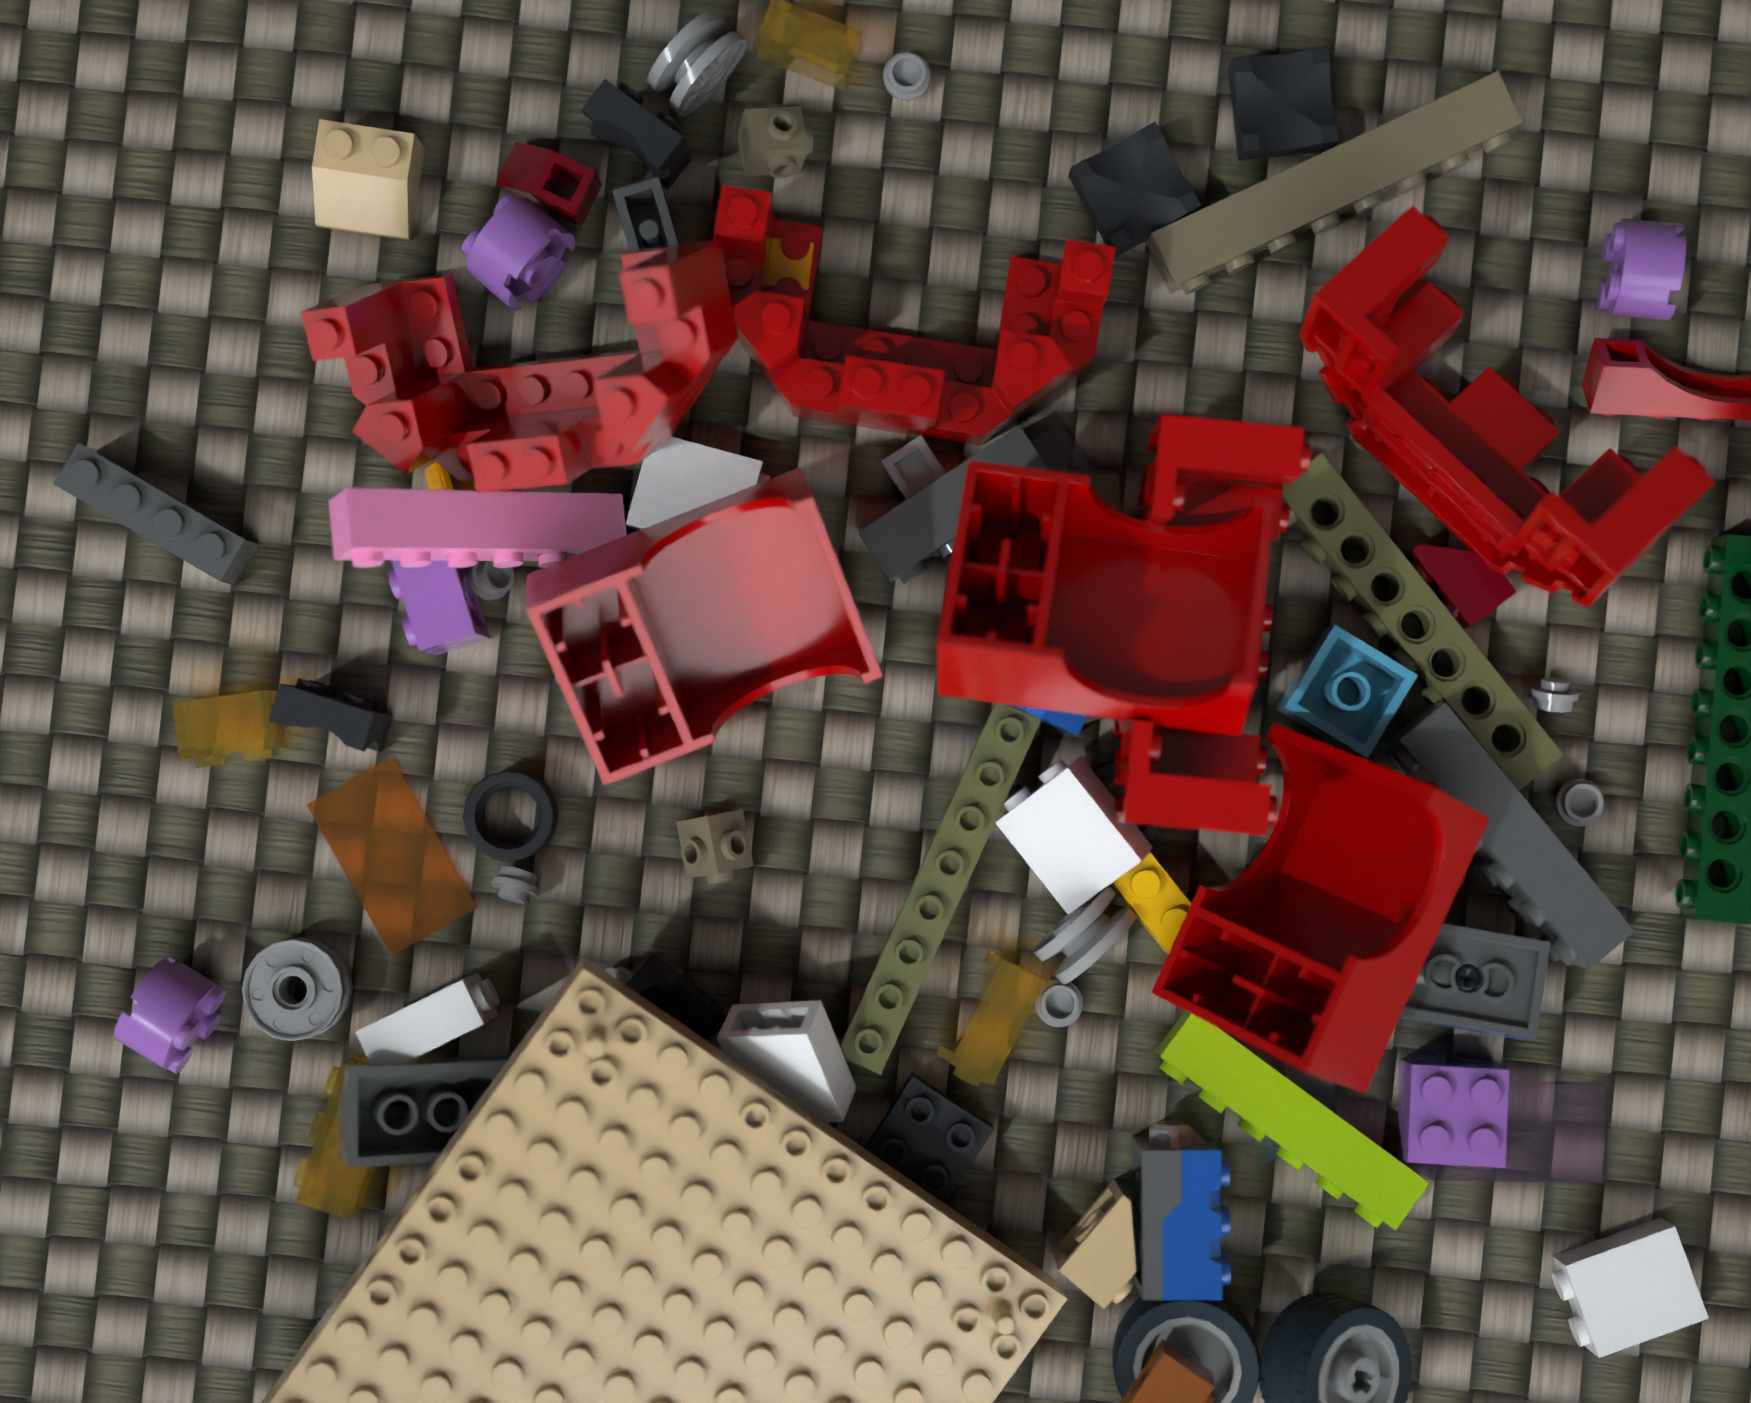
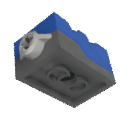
(1481, 983)
(1179, 1214)

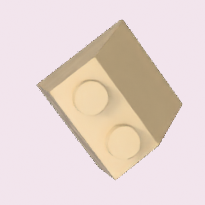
(366, 179)
(1101, 1249)

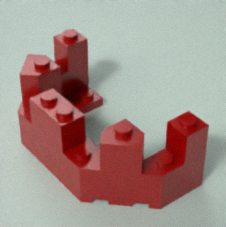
(898, 379)
(537, 417)
(1472, 454)
(1202, 478)

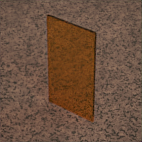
(391, 856)

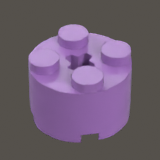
(518, 251)
(1643, 269)
(170, 1014)

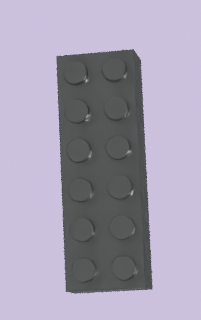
(1517, 845)

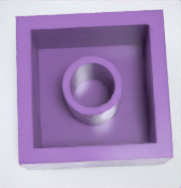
(439, 607)
(1452, 1113)

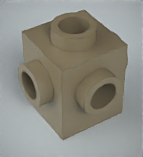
(774, 141)
(715, 846)

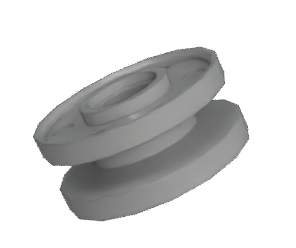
(696, 62)
(1085, 935)
(268, 993)

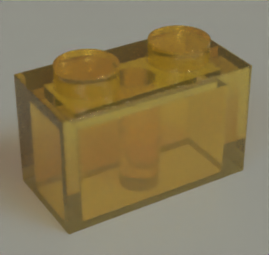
(809, 44)
(227, 726)

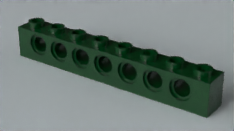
(1707, 750)

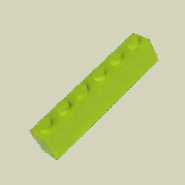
(1291, 1118)

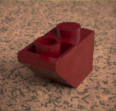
(550, 181)
(1460, 581)

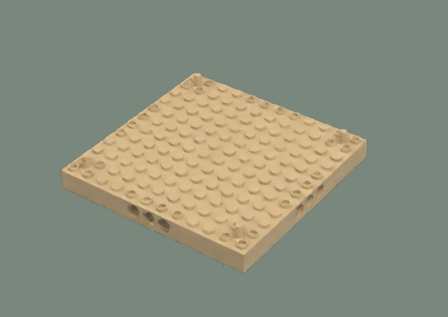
(666, 1234)

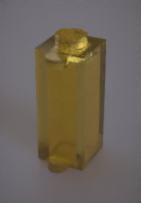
(994, 1022)

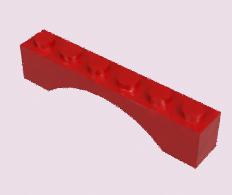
(1636, 380)

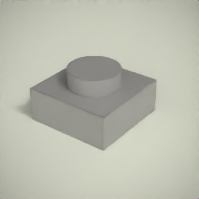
(913, 467)

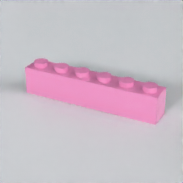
(470, 526)

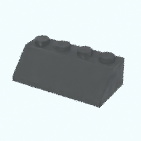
(407, 1109)

